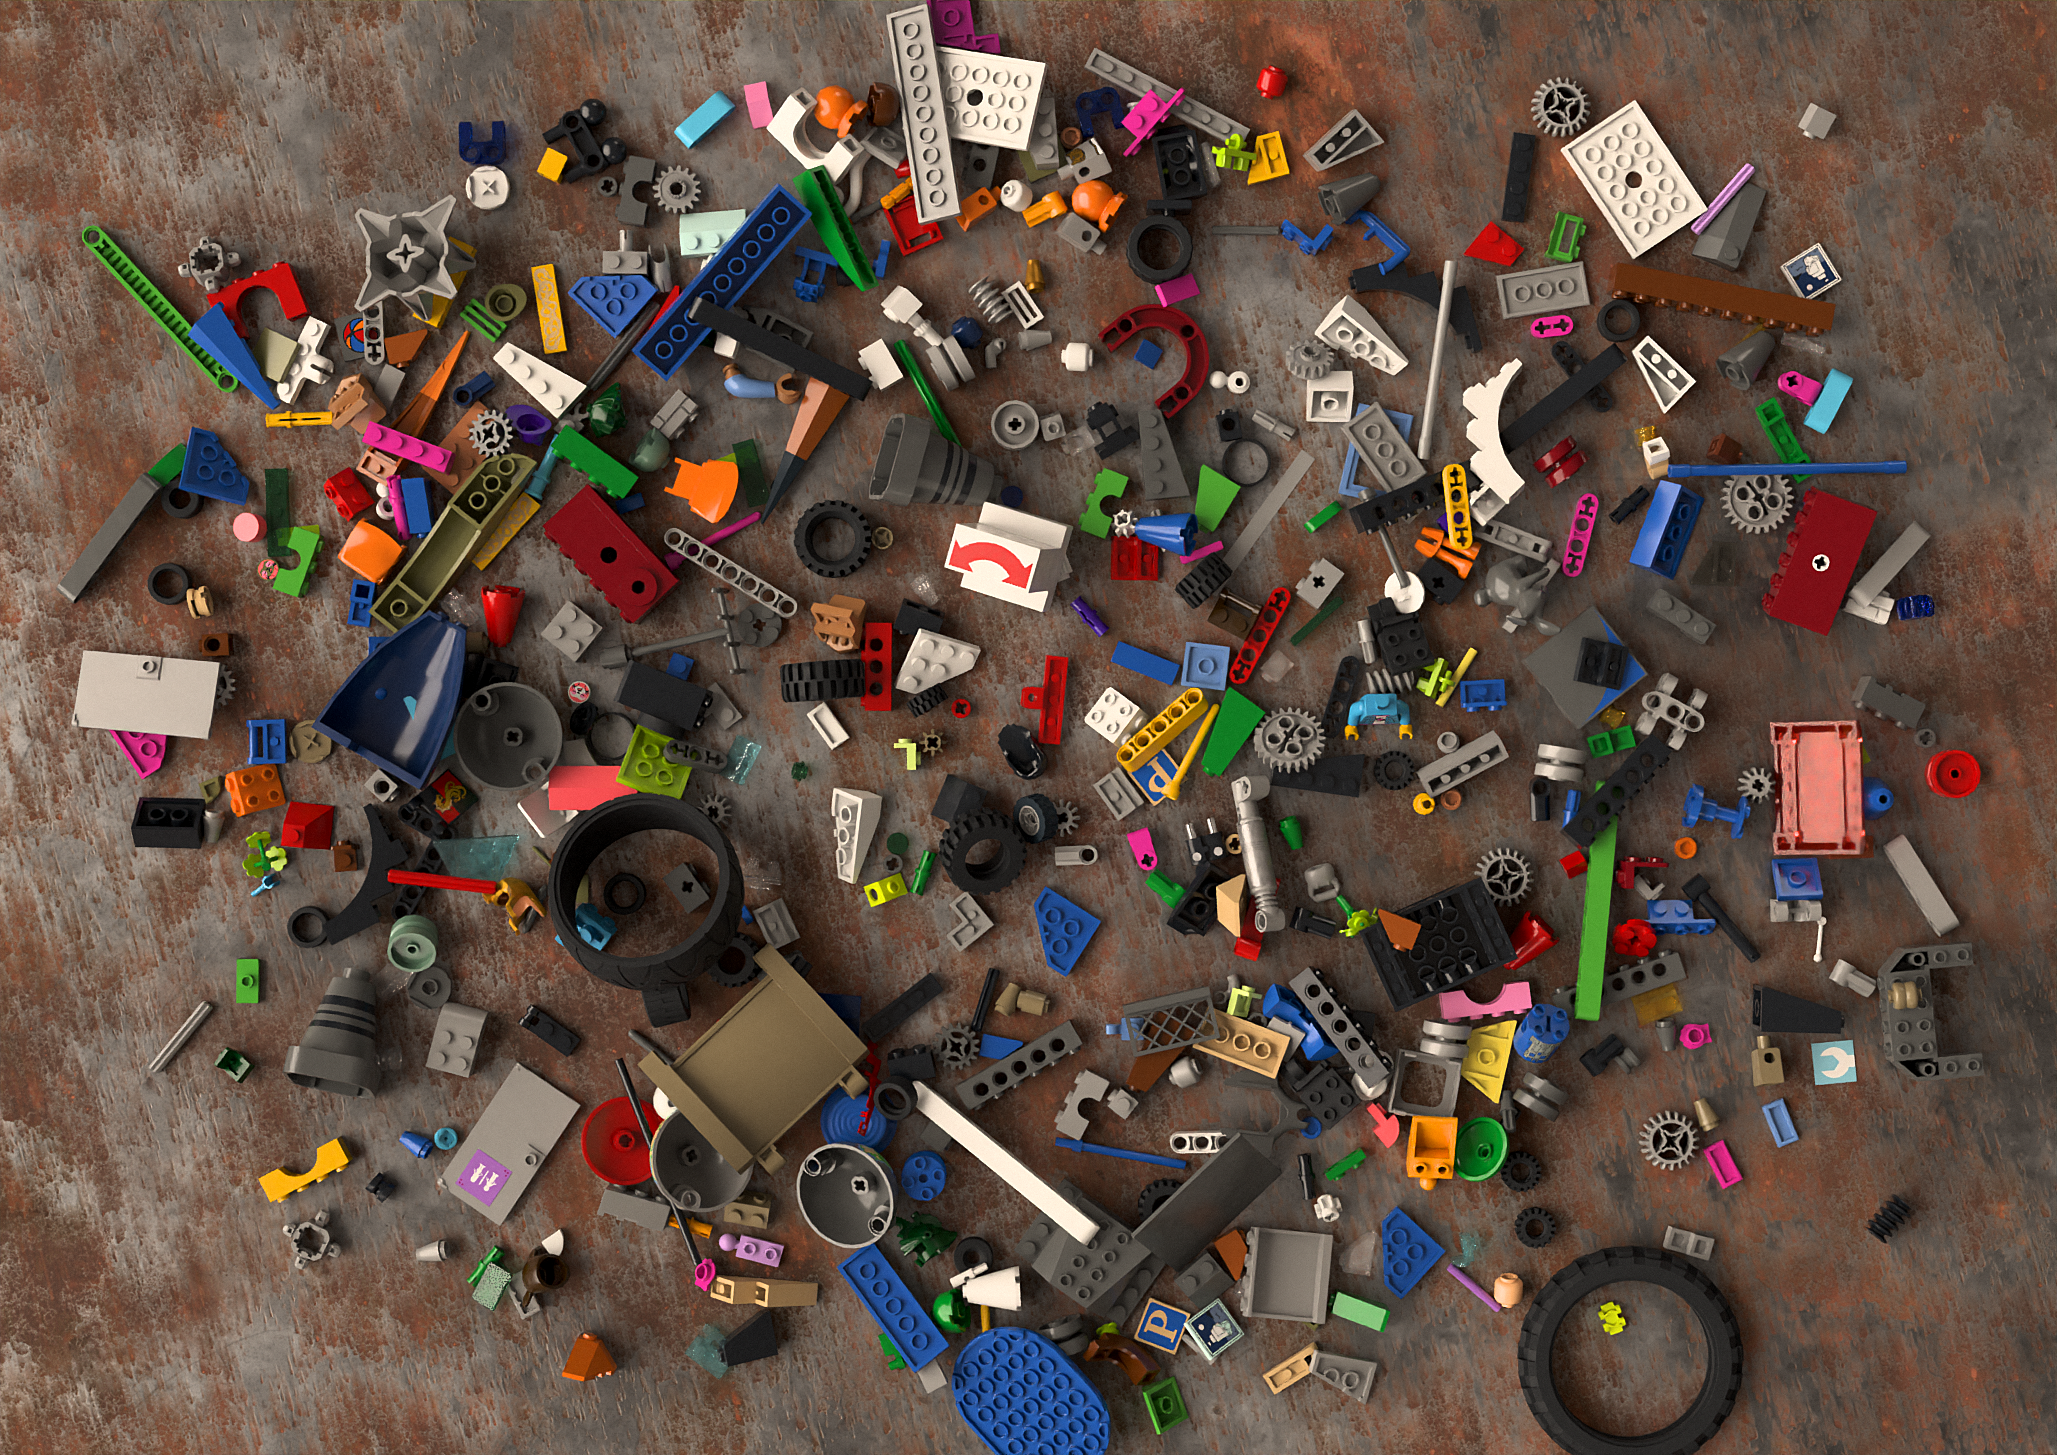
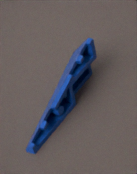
(220, 340)

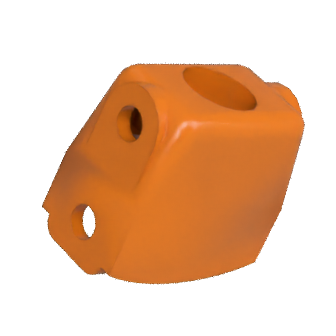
(372, 552)

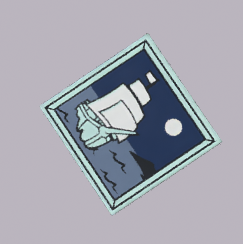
(1213, 1329)

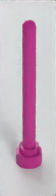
(675, 559)

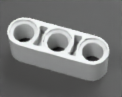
(1191, 1137)

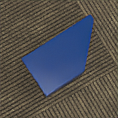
(997, 1046)

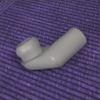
(992, 350)

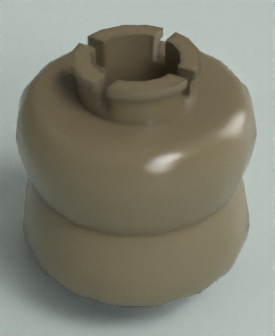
(1904, 995)

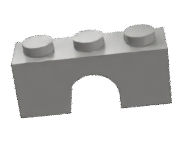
(1088, 1085)

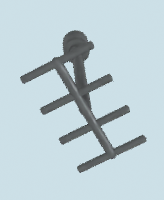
(619, 655)

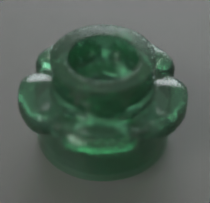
(799, 771)

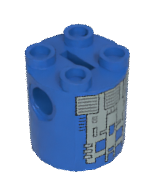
(1541, 1033)

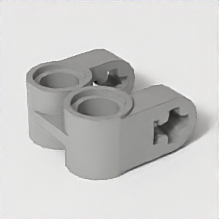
(1795, 910)

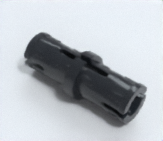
(1629, 505)
(1306, 1176)

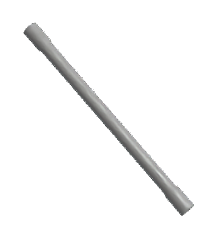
(1449, 279)

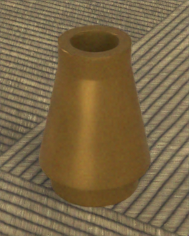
(1034, 277)

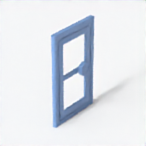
(1346, 485)

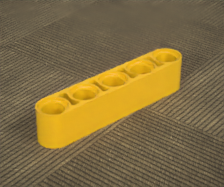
(1157, 739)

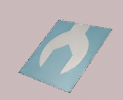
(1834, 1062)

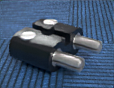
(1206, 847)

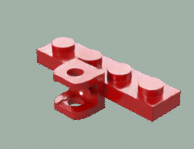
(1049, 699)

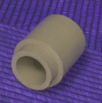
(477, 642)
(1033, 1002)

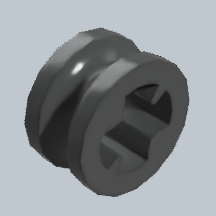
(601, 185)
(1918, 742)
(889, 858)
(1263, 1019)

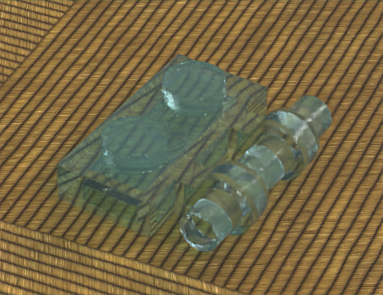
(705, 1353)

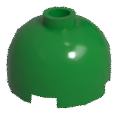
(950, 1312)

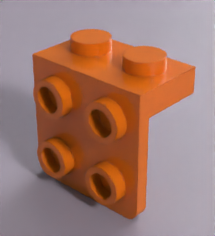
(254, 789)

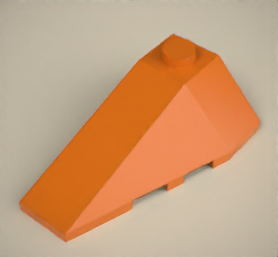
(589, 1359)

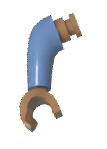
(744, 387)

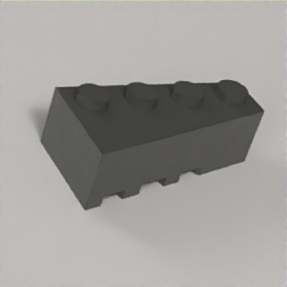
(1159, 461)

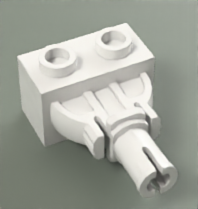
(902, 307)

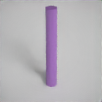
(1476, 1289)

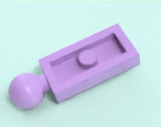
(753, 1248)

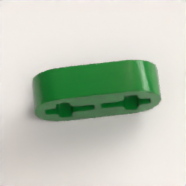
(1323, 516)

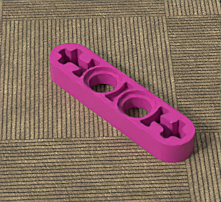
(1576, 534)

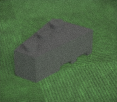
(1887, 703)

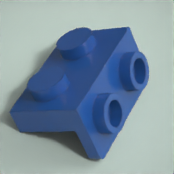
(1481, 694)

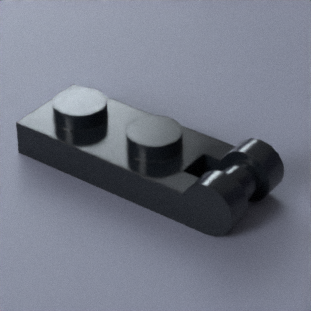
(550, 1030)

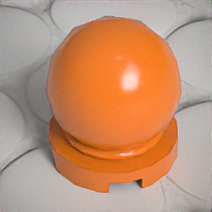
(838, 109)
(1097, 203)

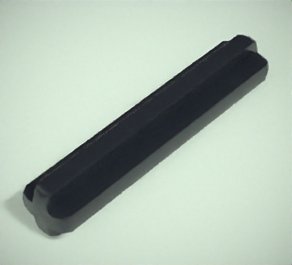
(985, 999)

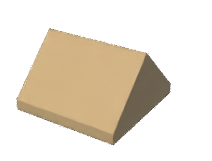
(1232, 904)

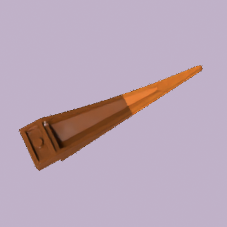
(413, 420)

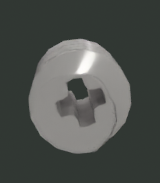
(990, 301)
(1388, 682)

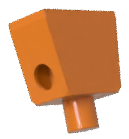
(973, 211)

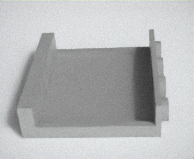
(1286, 1275)

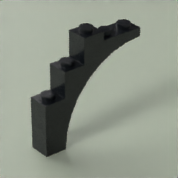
(384, 855)

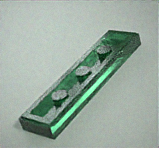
(277, 512)

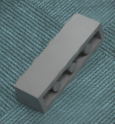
(1462, 764)

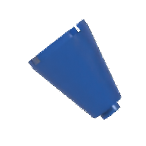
(1169, 532)
(1877, 798)

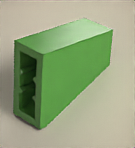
(1213, 498)

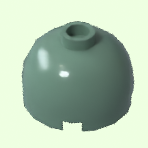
(651, 452)

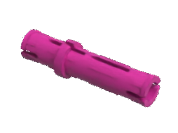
(398, 503)

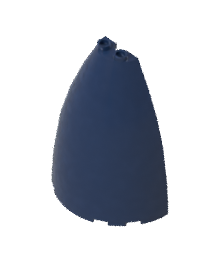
(419, 662)

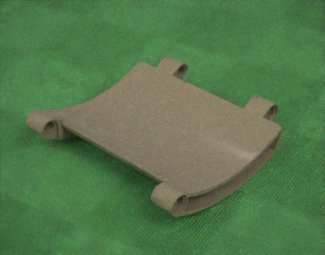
(762, 1067)

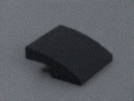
(1601, 663)

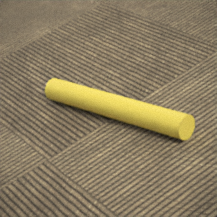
(1457, 676)

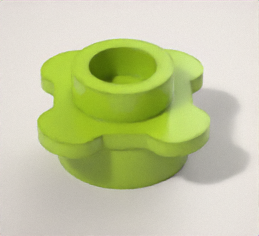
(1110, 1328)

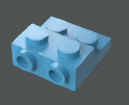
(593, 927)

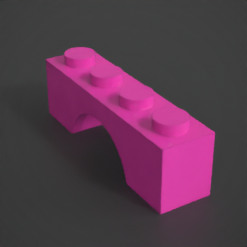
(409, 448)

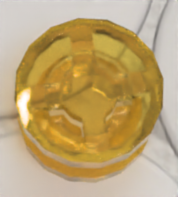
(1645, 434)
(1612, 716)

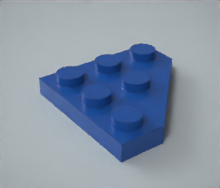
(613, 299)
(211, 470)
(1063, 929)
(1406, 1252)

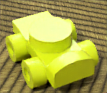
(1613, 1322)

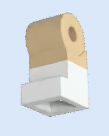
(1656, 462)

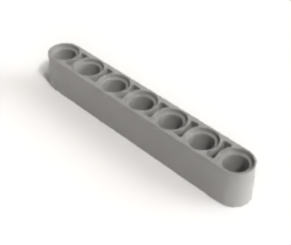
(725, 564)

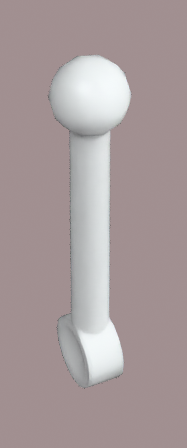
(1817, 957)

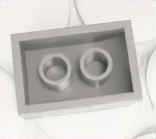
(457, 1039)

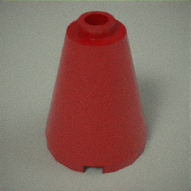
(501, 612)
(1530, 940)

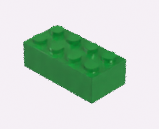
(594, 461)

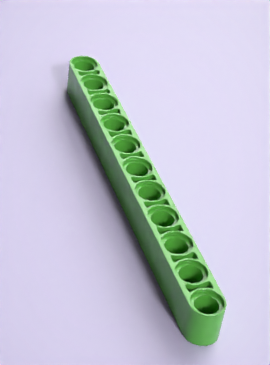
(1596, 918)

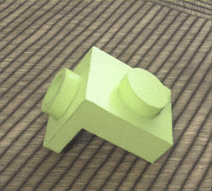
(913, 756)
(1241, 1000)

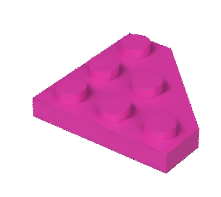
(143, 750)

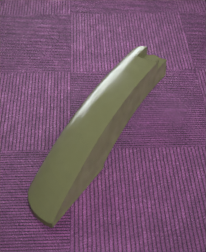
(454, 540)

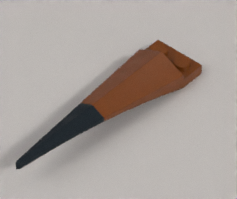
(816, 414)

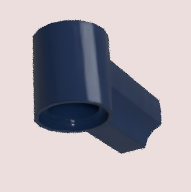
(476, 388)

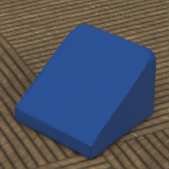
(1148, 354)

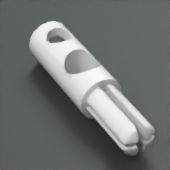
(968, 1275)

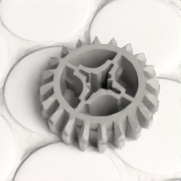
(1556, 99)
(1500, 867)
(1677, 1135)

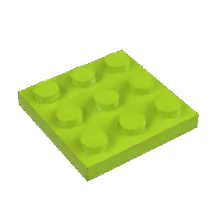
(648, 769)

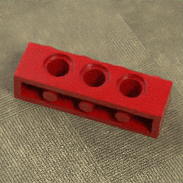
(884, 632)

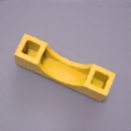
(329, 1157)

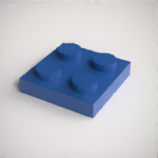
(1797, 879)

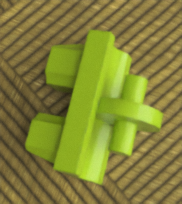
(1225, 155)
(1431, 686)

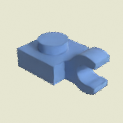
(1136, 1022)

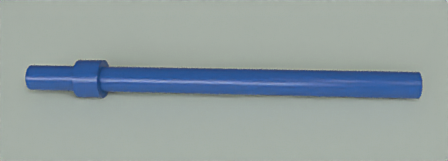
(1079, 1145)

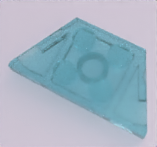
(477, 856)

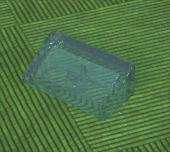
(740, 759)

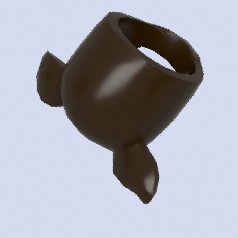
(541, 1274)

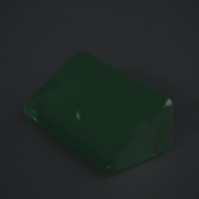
(492, 1285)

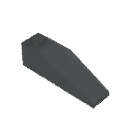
(1730, 230)

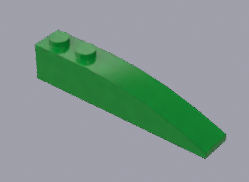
(834, 226)

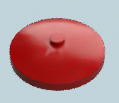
(615, 1143)

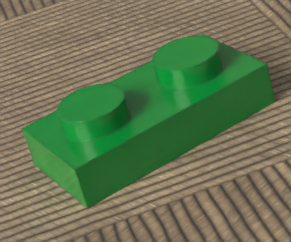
(1338, 1169)

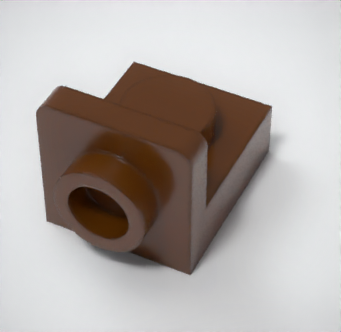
(345, 856)

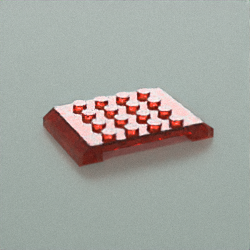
(1818, 787)

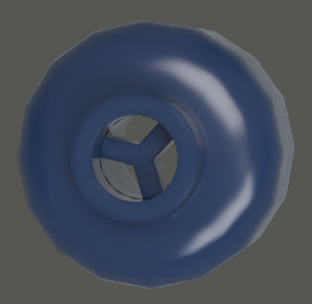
(967, 332)

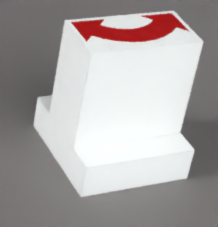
(1010, 555)

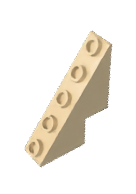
(763, 1291)

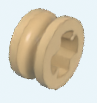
(1228, 840)

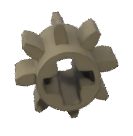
(939, 742)

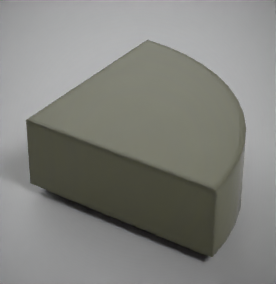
(211, 789)

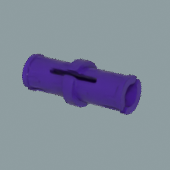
(1089, 616)

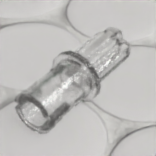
(1804, 344)

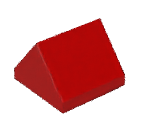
(1574, 864)

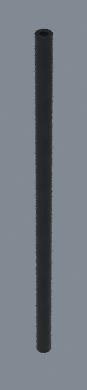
(641, 1118)

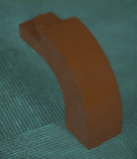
(1126, 1354)

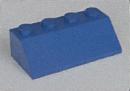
(1666, 529)

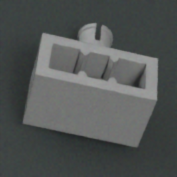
(626, 260)

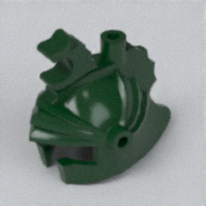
(607, 412)
(923, 1236)

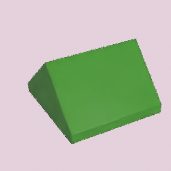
(1164, 1404)

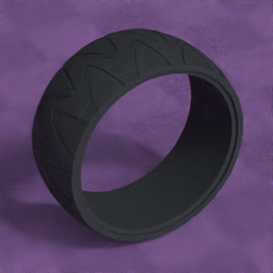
(602, 828)

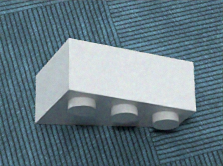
(1662, 373)

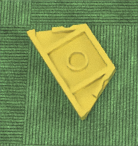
(1489, 1057)

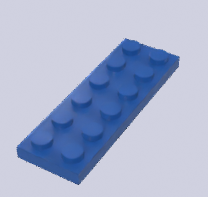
(893, 1307)

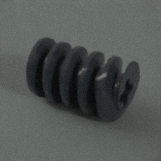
(1889, 1218)

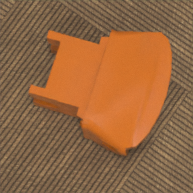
(707, 487)

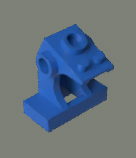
(816, 262)

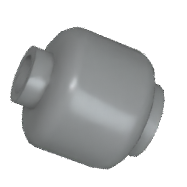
(1185, 1072)

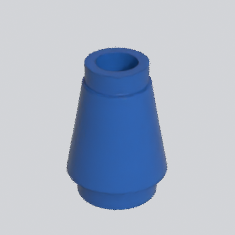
(418, 1145)

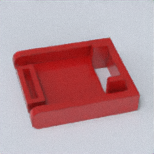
(906, 226)

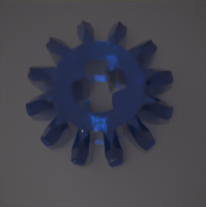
(1915, 607)

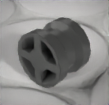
(1627, 1060)

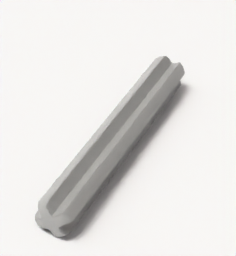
(180, 1037)

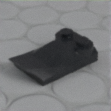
(1179, 163)
(1198, 905)

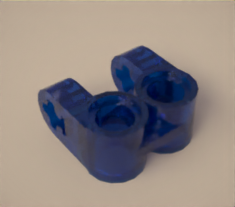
(1098, 106)
(482, 157)

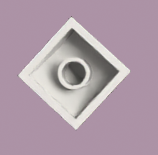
(1330, 397)

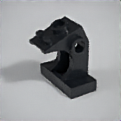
(1098, 416)

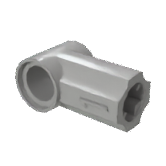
(1073, 855)
(1848, 976)

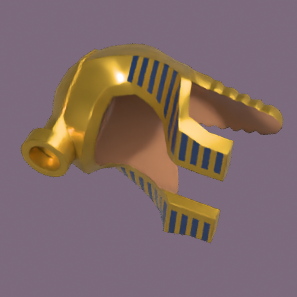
(517, 898)

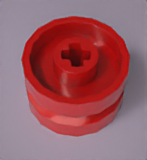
(1961, 783)

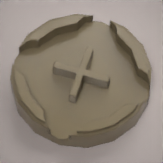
(309, 744)

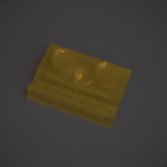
(1656, 1003)

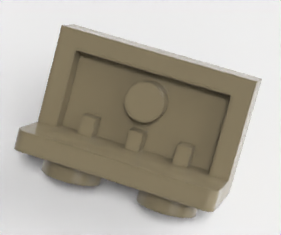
(749, 1209)

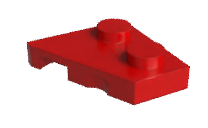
(1494, 246)

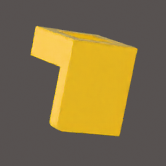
(552, 165)

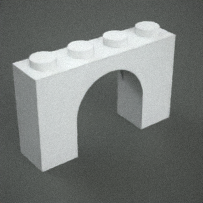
(789, 129)

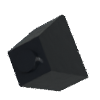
(749, 1341)

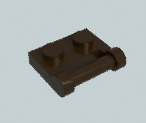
(1231, 620)

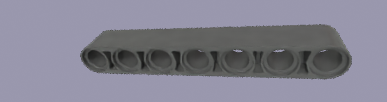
(110, 538)

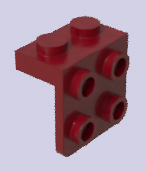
(1625, 869)

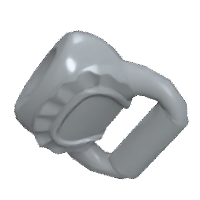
(1319, 877)

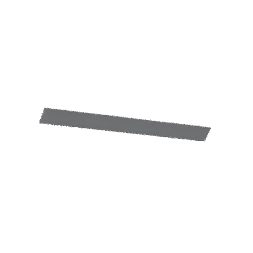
(1267, 512)

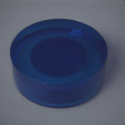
(1012, 496)

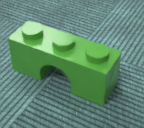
(1108, 484)
(308, 546)

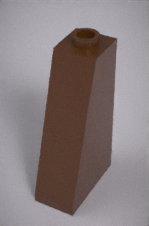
(1150, 1067)

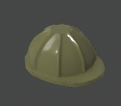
(505, 302)

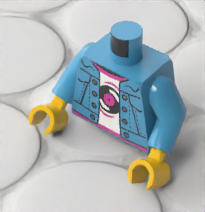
(1379, 710)

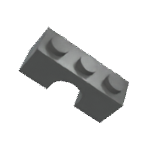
(638, 172)
(1680, 615)

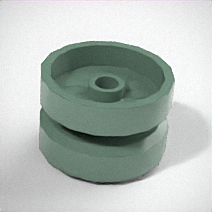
(413, 943)

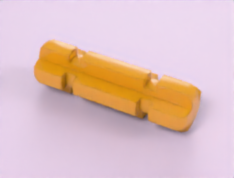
(897, 194)

